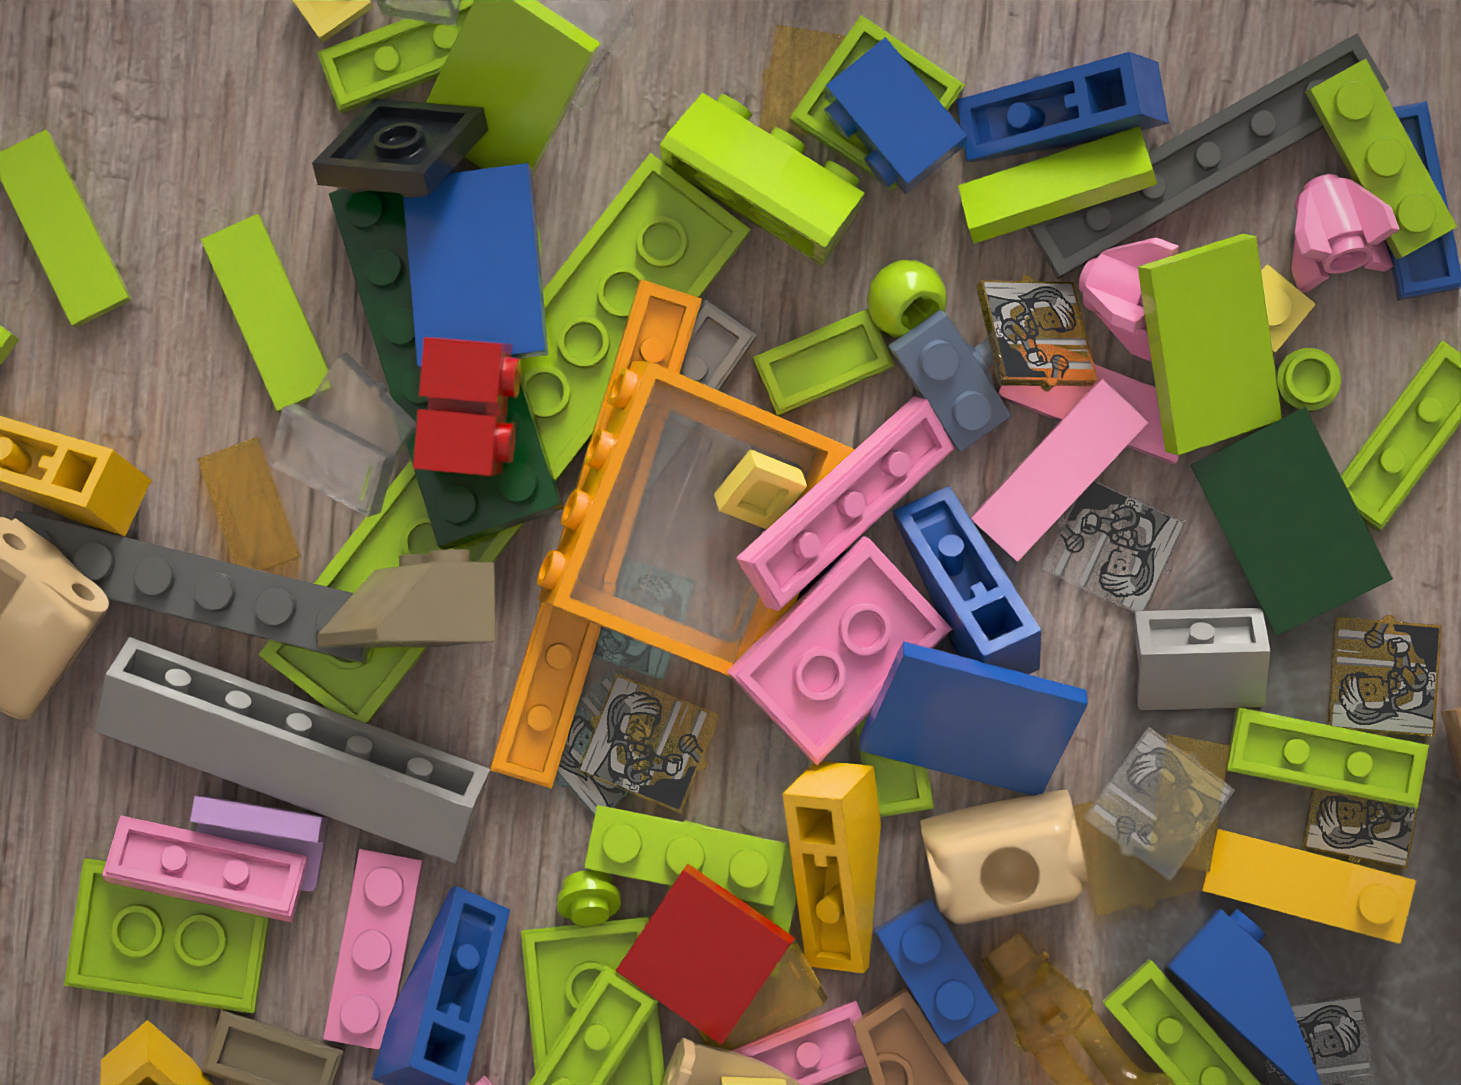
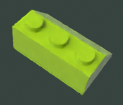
(763, 176)

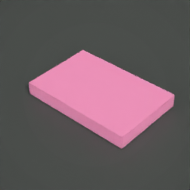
(834, 649)

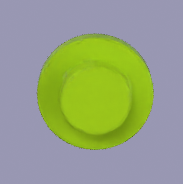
(1308, 379)
(588, 898)

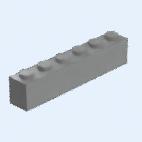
(291, 749)

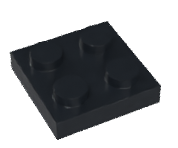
(400, 147)

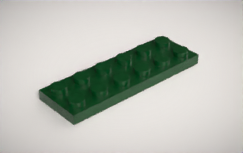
(457, 504)

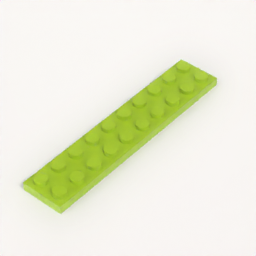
(650, 232)

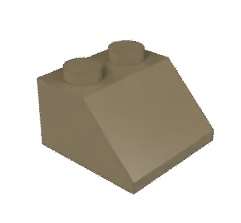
(421, 603)

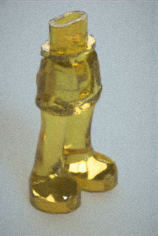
(1051, 1007)

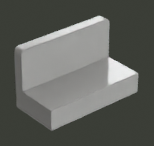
(1201, 658)

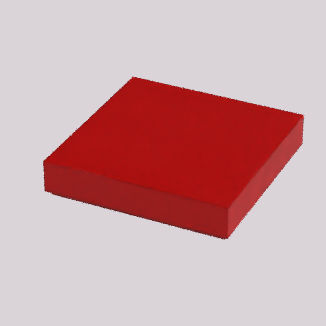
(705, 954)

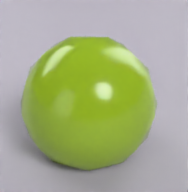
(905, 296)

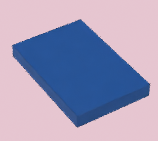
(478, 261)
(972, 719)

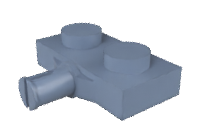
(952, 378)

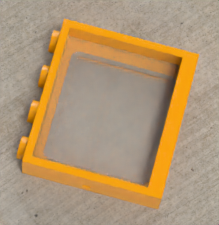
(645, 530)

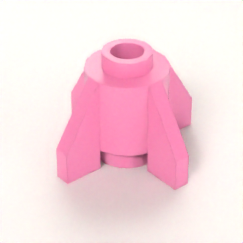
(1339, 231)
(1114, 292)

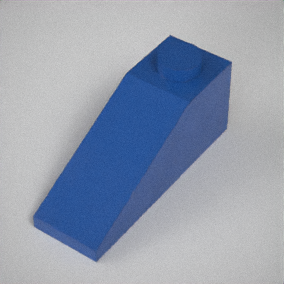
(1064, 108)
(968, 584)
(1243, 987)
(445, 996)

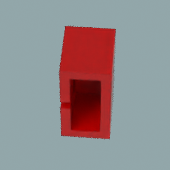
(466, 406)

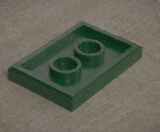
(1291, 521)

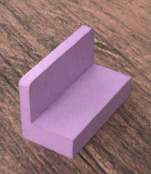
(266, 827)

